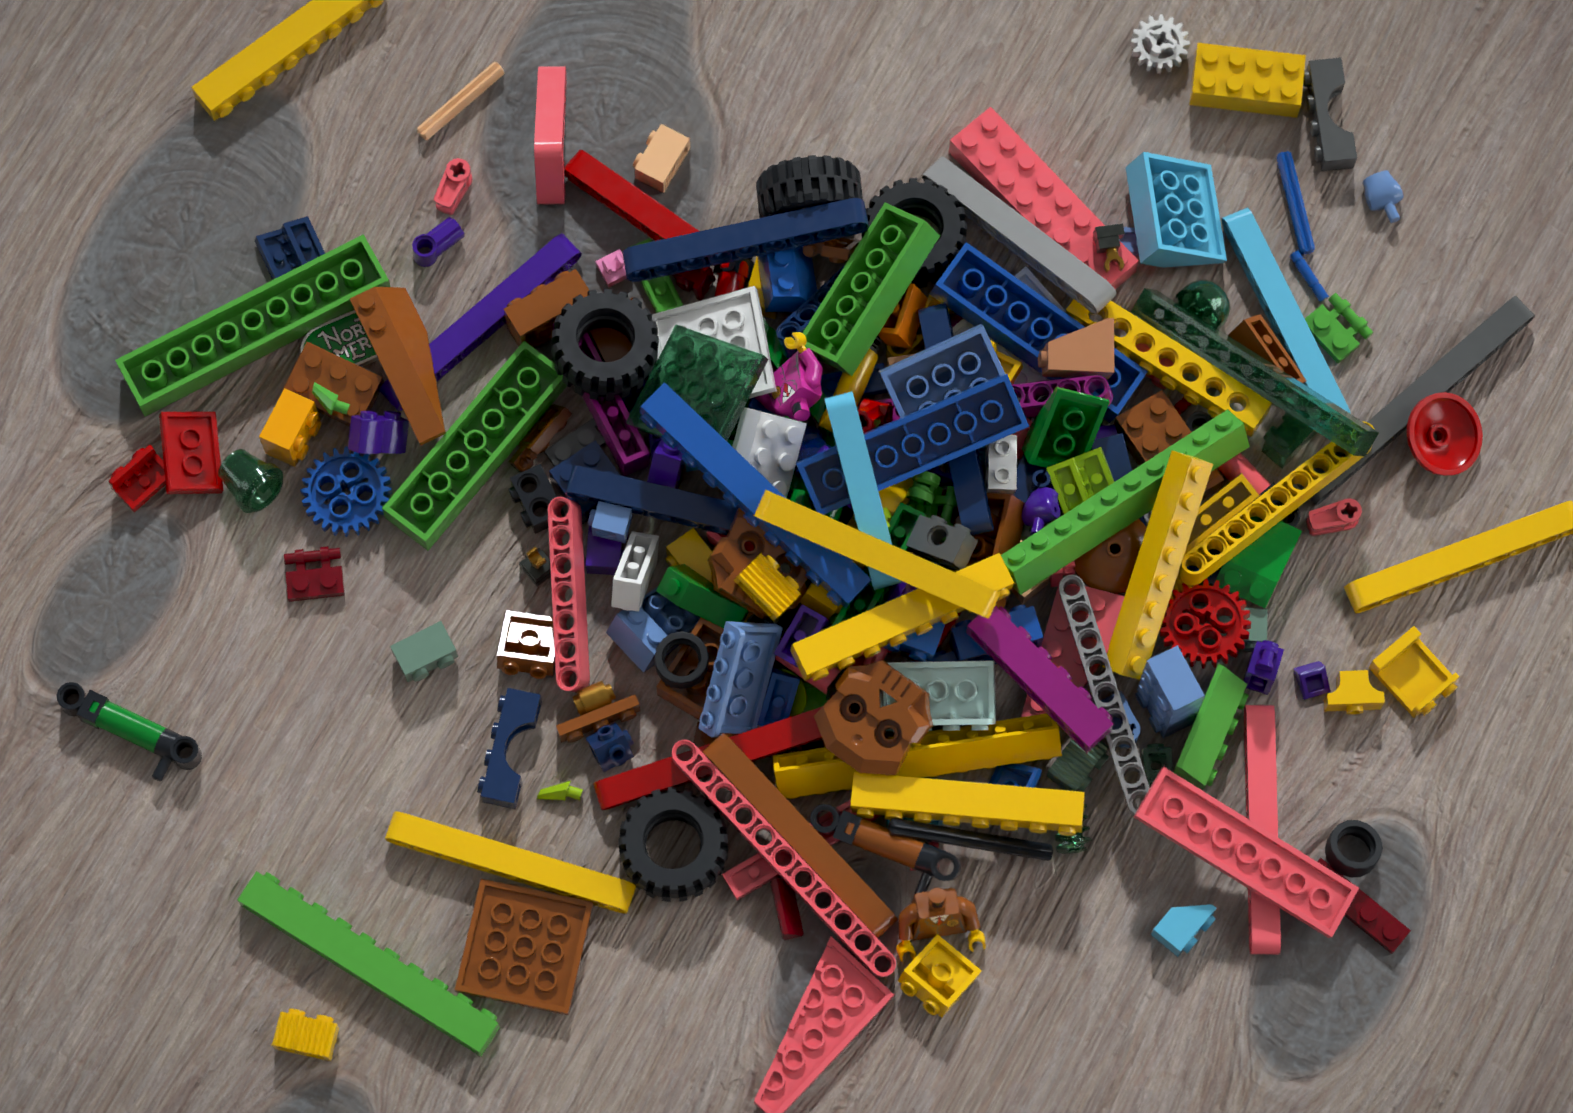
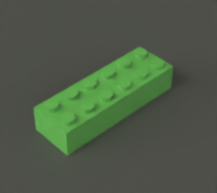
(869, 288)

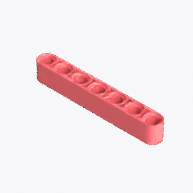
(560, 584)

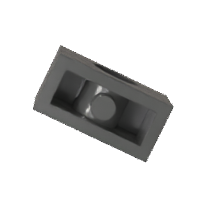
(953, 552)

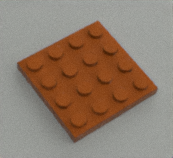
(524, 947)

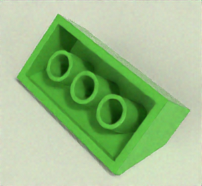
(1210, 728)

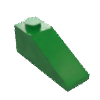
(697, 595)

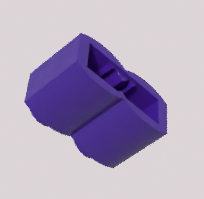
(378, 433)

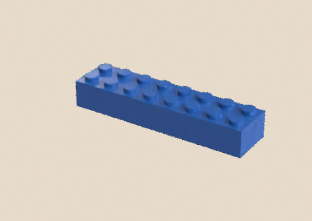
(1020, 317)
(920, 441)

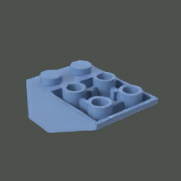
(643, 630)

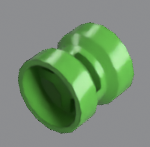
(923, 488)

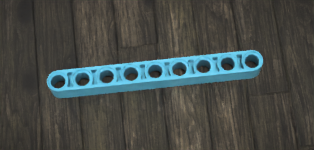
(1280, 304)

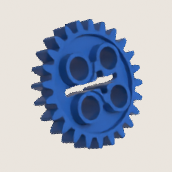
(333, 471)

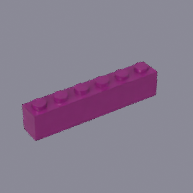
(611, 417)
(1040, 678)

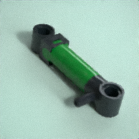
(101, 713)

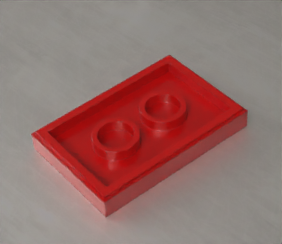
(190, 452)

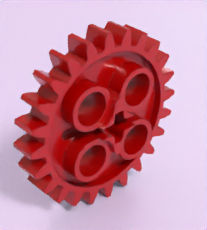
(1218, 604)

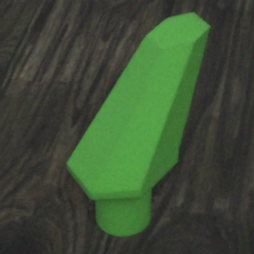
(329, 400)

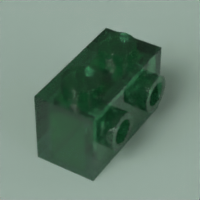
(1286, 440)

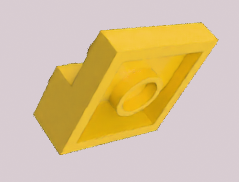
(938, 976)

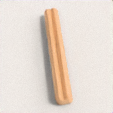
(460, 101)

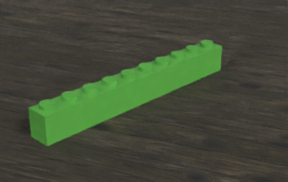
(1117, 504)
(368, 963)

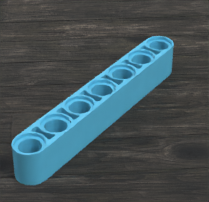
(859, 475)

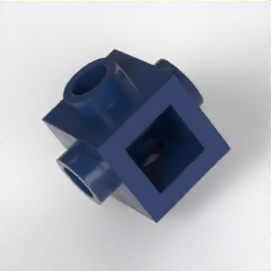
(610, 746)

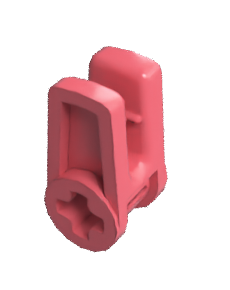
(453, 188)
(1331, 518)

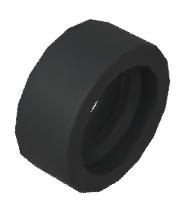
(677, 639)
(1365, 833)

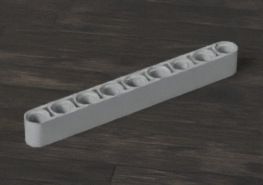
(1022, 237)
(1104, 682)

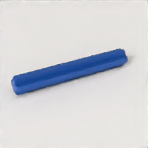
(1295, 202)

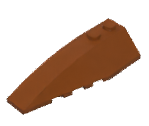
(404, 354)

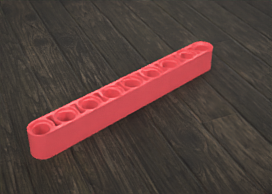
(1262, 810)

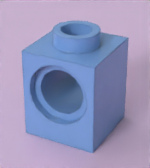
(610, 521)

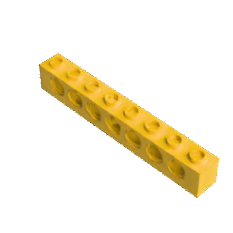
(1183, 361)

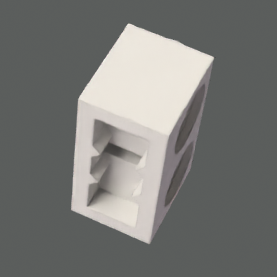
(1001, 466)

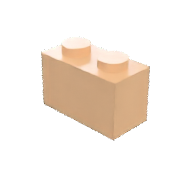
(661, 158)

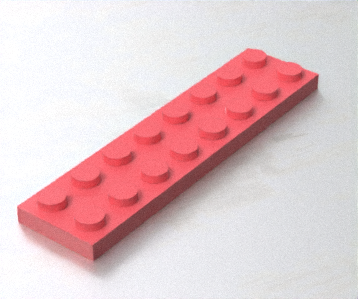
(1246, 852)

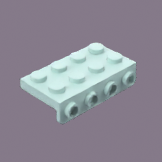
(957, 691)

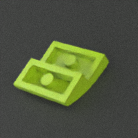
(1080, 478)

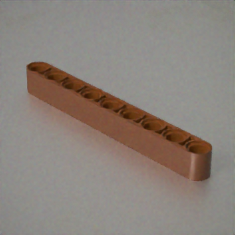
(800, 835)

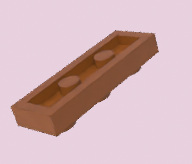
(594, 720)

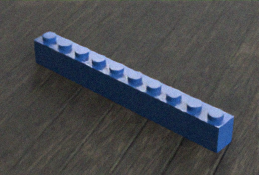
(744, 488)

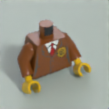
(937, 913)

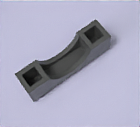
(1334, 145)

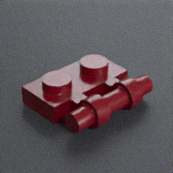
(314, 583)

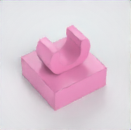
(612, 268)

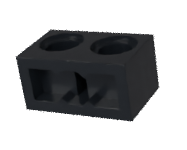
(531, 501)

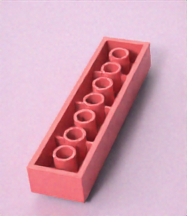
(1023, 181)

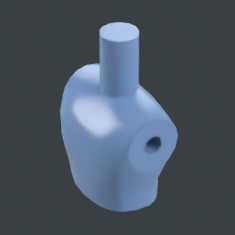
(1383, 193)

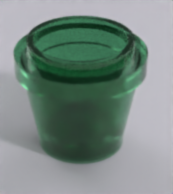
(250, 480)

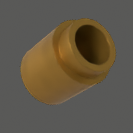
(593, 697)

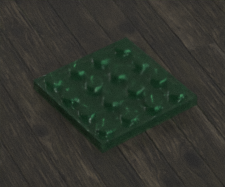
(707, 375)

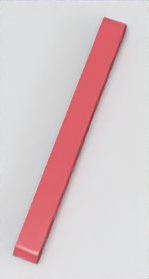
(788, 872)

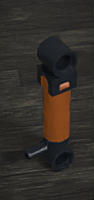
(877, 840)

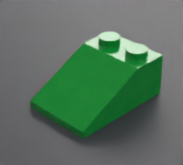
(1064, 427)
(1261, 564)

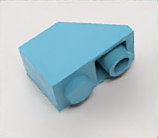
(1181, 925)

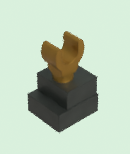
(1107, 241)
(536, 566)

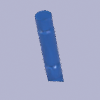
(1309, 276)

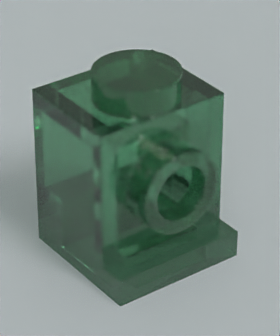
(1155, 754)

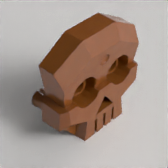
(731, 558)
(861, 736)

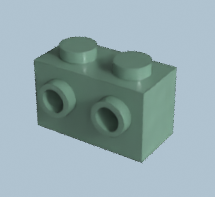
(424, 652)

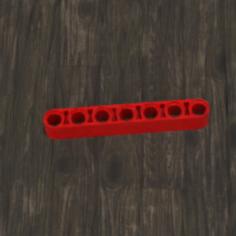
(625, 198)

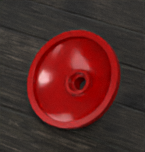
(1456, 429)

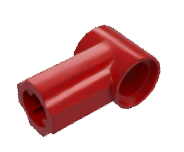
(874, 414)

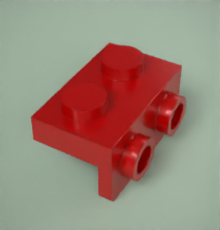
(139, 478)

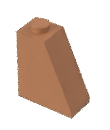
(1080, 353)

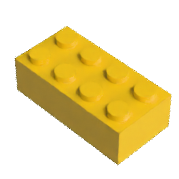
(1247, 80)

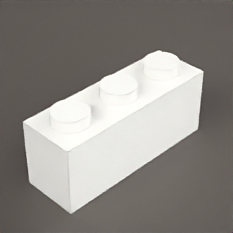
(635, 571)

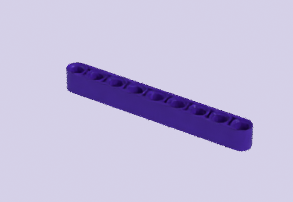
(488, 313)

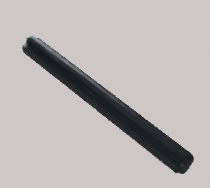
(970, 839)

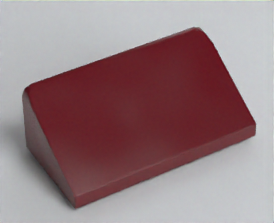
(786, 909)

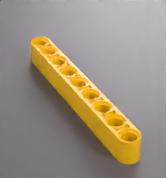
(1267, 511)
(877, 554)
(1460, 557)
(510, 862)

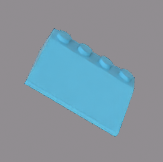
(1175, 211)

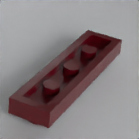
(1374, 919)

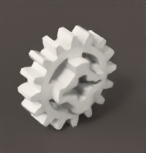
(1161, 56)

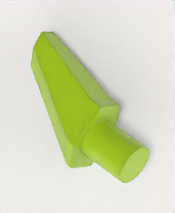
(560, 792)

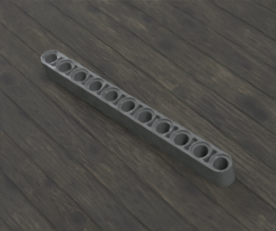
(1439, 378)

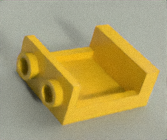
(1413, 674)

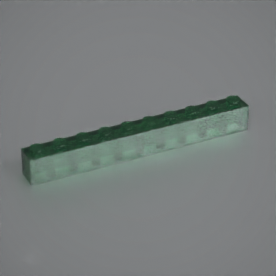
(1255, 372)

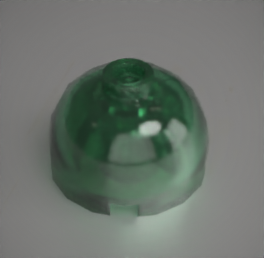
(1206, 301)

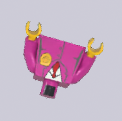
(796, 382)

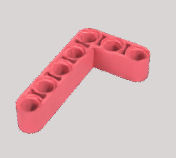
(550, 135)

